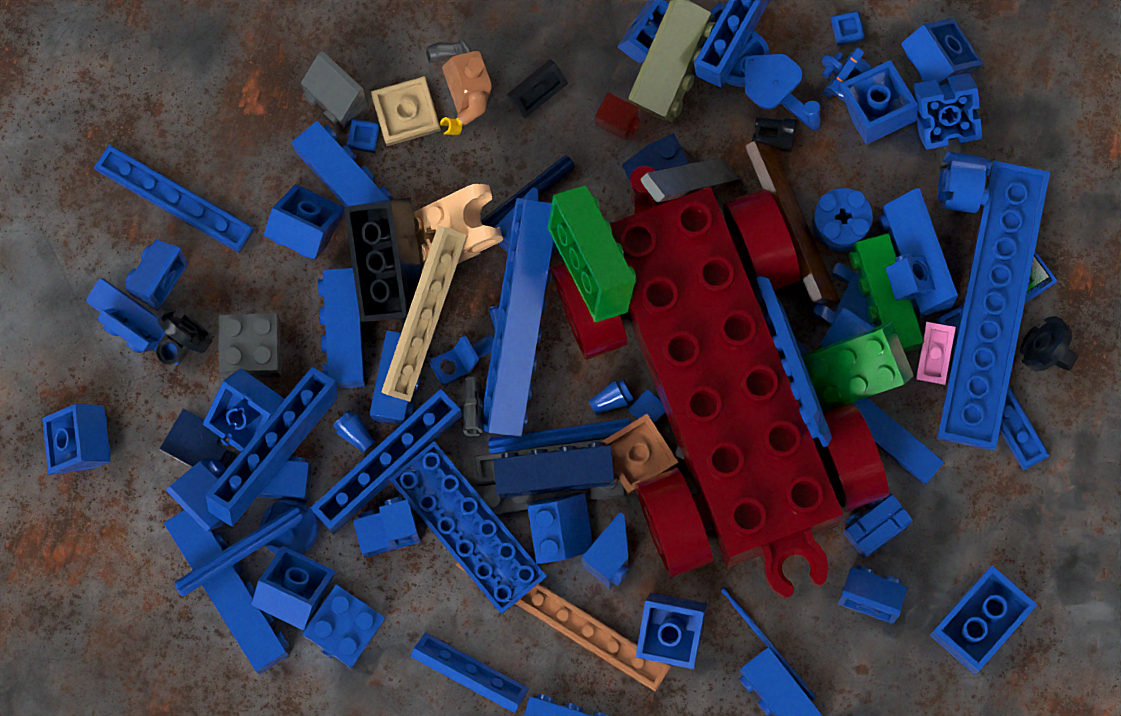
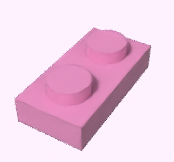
(935, 353)

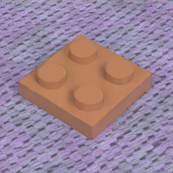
(640, 453)

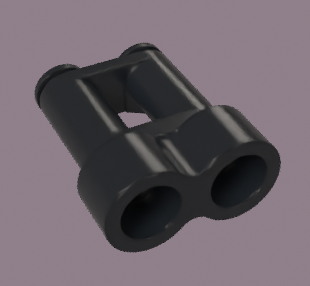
(785, 134)

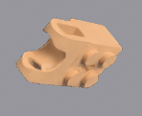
(460, 213)

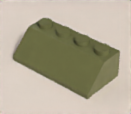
(671, 59)

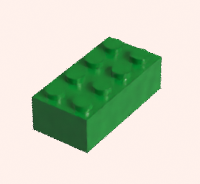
(591, 253)
(857, 367)

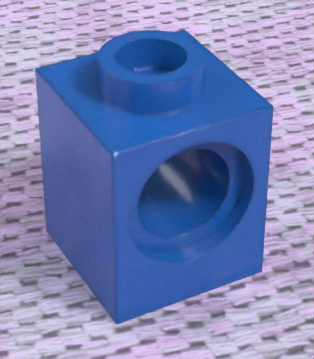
(909, 277)

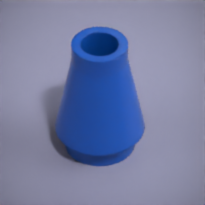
(611, 397)
(353, 430)

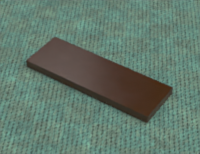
(809, 259)

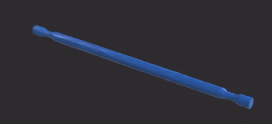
(766, 641)

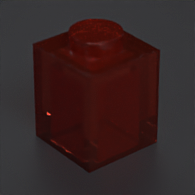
(617, 116)

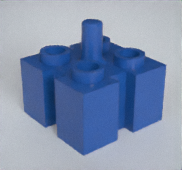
(948, 111)

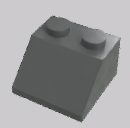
(333, 91)

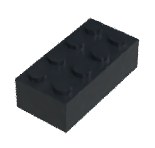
(383, 257)

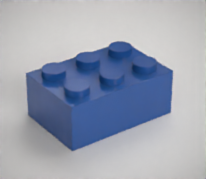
(983, 620)

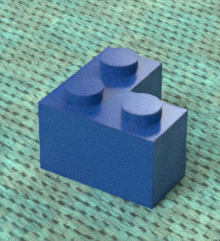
(386, 530)

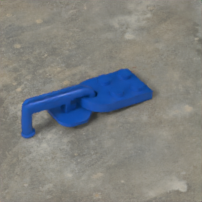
(770, 78)

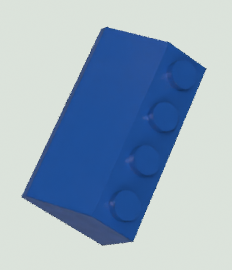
(913, 233)

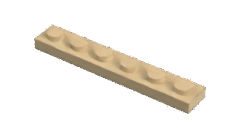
(424, 313)

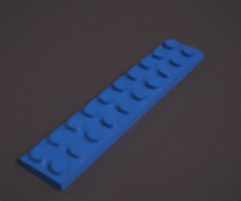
(993, 306)

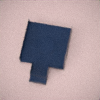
(192, 441)

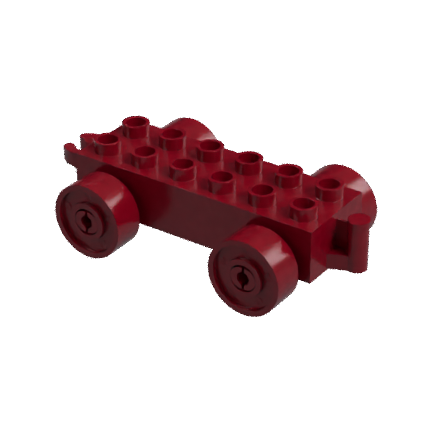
(725, 389)

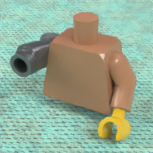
(466, 81)

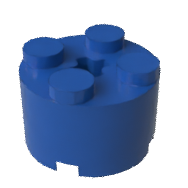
(963, 182)
(845, 204)

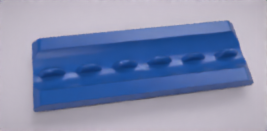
(793, 362)
(467, 527)

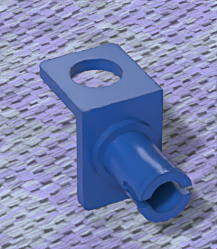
(464, 356)

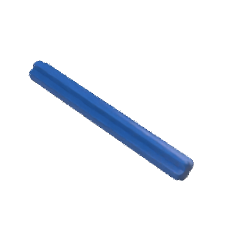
(557, 436)
(238, 551)

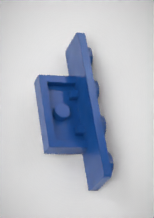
(128, 319)

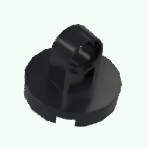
(182, 333)
(1049, 346)

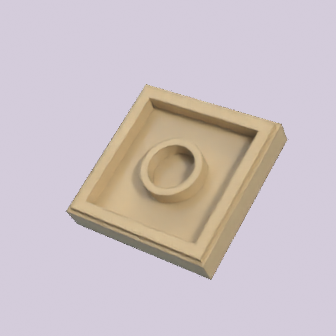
(405, 111)

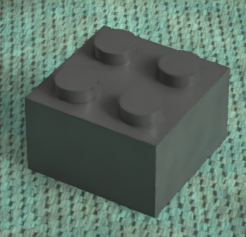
(250, 344)

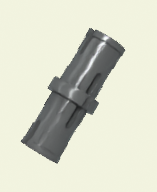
(472, 406)

